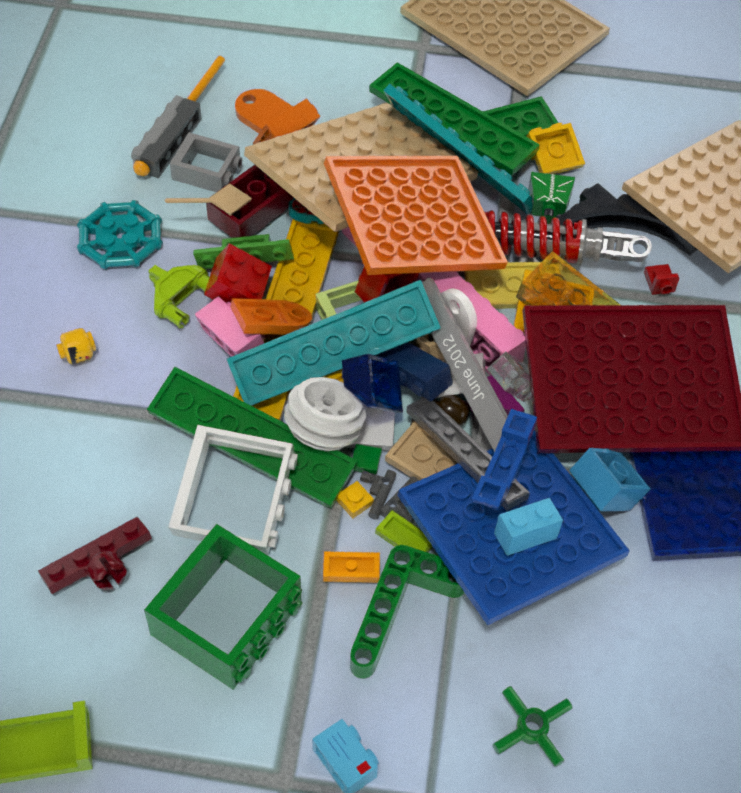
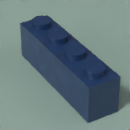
(420, 370)

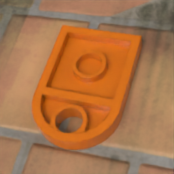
(263, 110)
(270, 316)

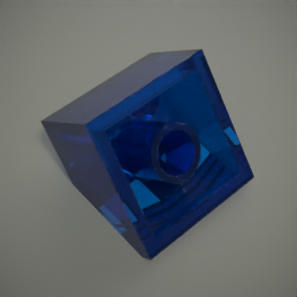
(374, 381)

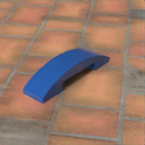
(506, 460)

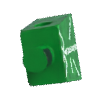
(550, 194)

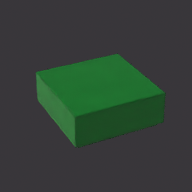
(367, 458)

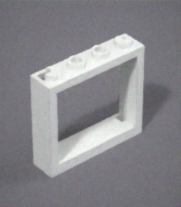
(193, 470)

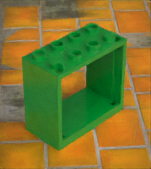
(191, 578)

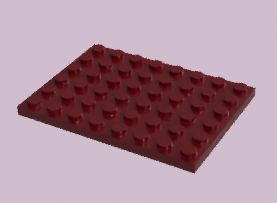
(632, 378)

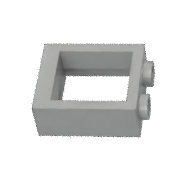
(214, 181)

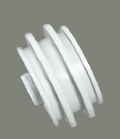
(324, 414)

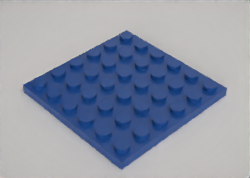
(468, 547)

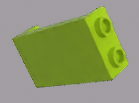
(45, 744)

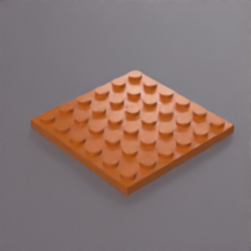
(414, 214)

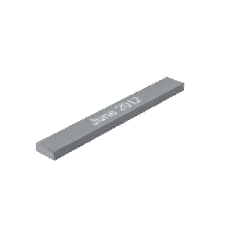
(466, 368)

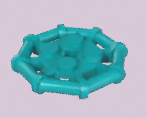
(119, 250)

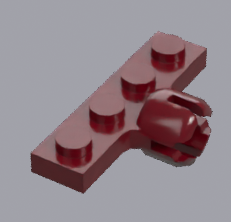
(97, 559)

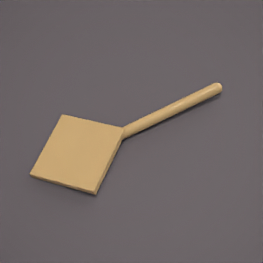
(228, 199)

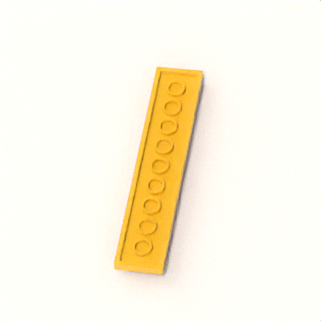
(299, 282)

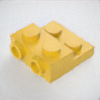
(557, 149)

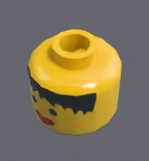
(76, 346)

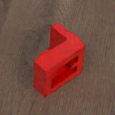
(661, 279)

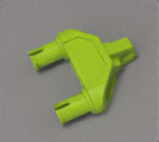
(175, 287)

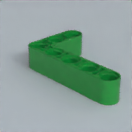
(391, 599)

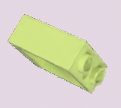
(334, 298)

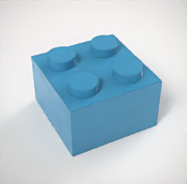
(609, 480)

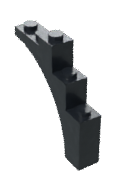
(604, 210)

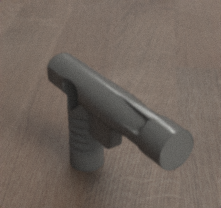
(379, 489)
(399, 507)

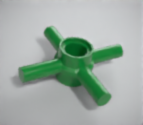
(530, 736)

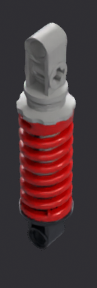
(566, 240)

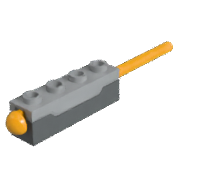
(171, 129)

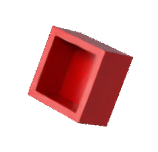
(237, 276)
(374, 286)

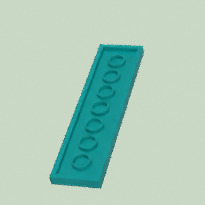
(449, 138)
(324, 344)

